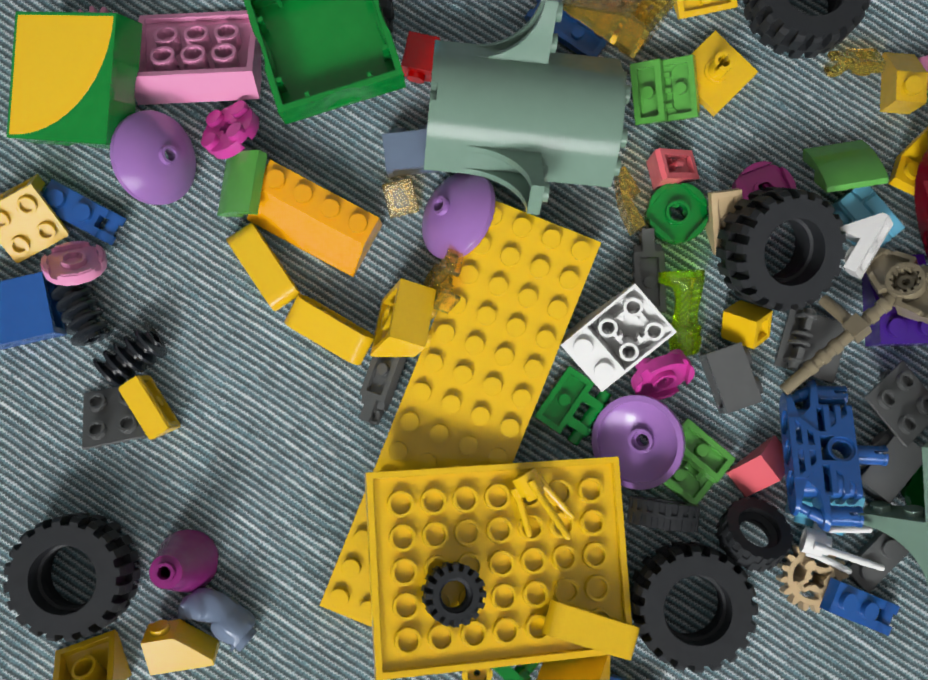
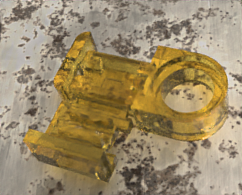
(441, 279)

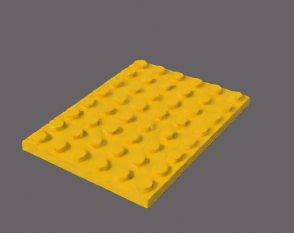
(474, 520)

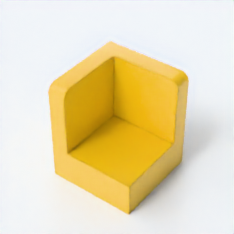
(746, 324)

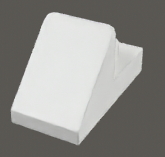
(869, 236)

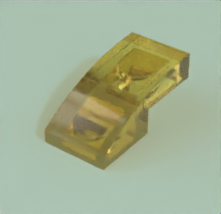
(625, 193)

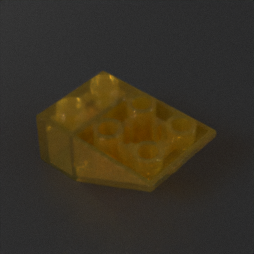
(621, 22)

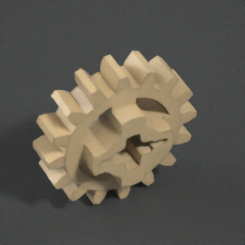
(797, 573)

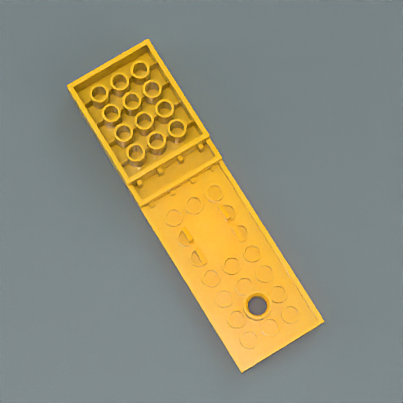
(480, 370)

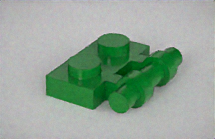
(564, 401)

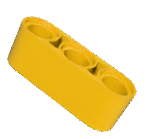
(263, 266)
(329, 329)
(590, 630)

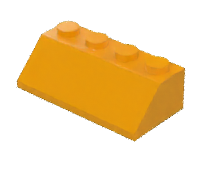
(315, 219)

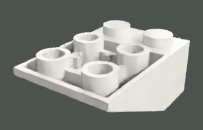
(617, 336)

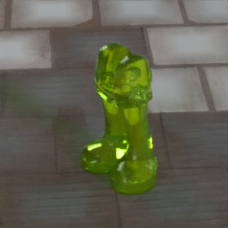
(687, 293)

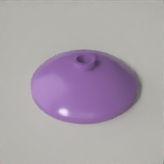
(141, 162)
(458, 214)
(619, 433)

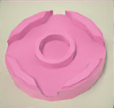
(73, 263)

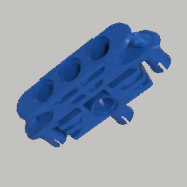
(819, 472)

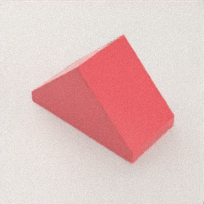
(671, 167)
(759, 468)

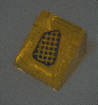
(400, 198)

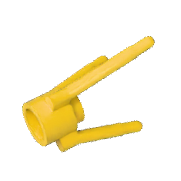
(533, 486)

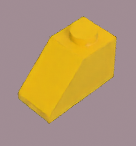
(902, 84)
(177, 647)

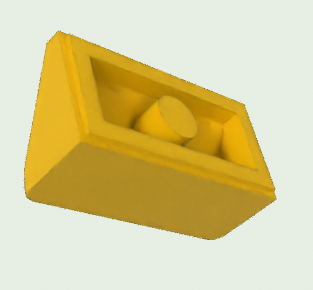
(149, 406)

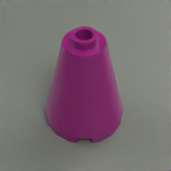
(184, 561)

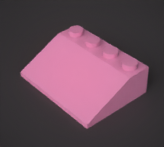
(198, 58)

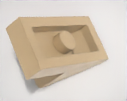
(719, 205)

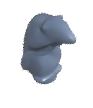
(228, 618)

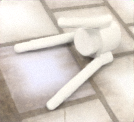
(817, 544)

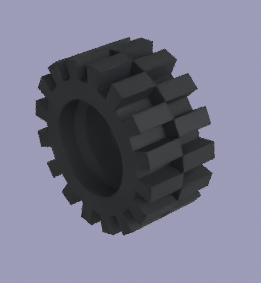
(468, 608)

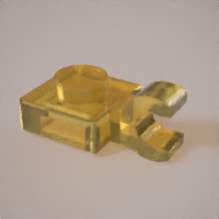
(859, 61)

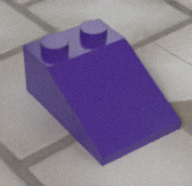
(893, 328)

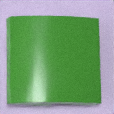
(665, 90)
(845, 166)
(242, 184)
(701, 466)

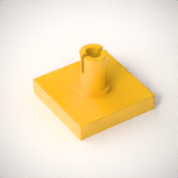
(720, 72)

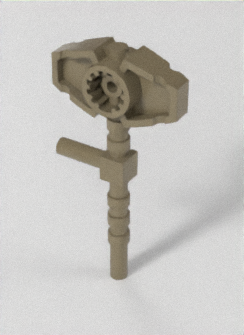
(897, 282)

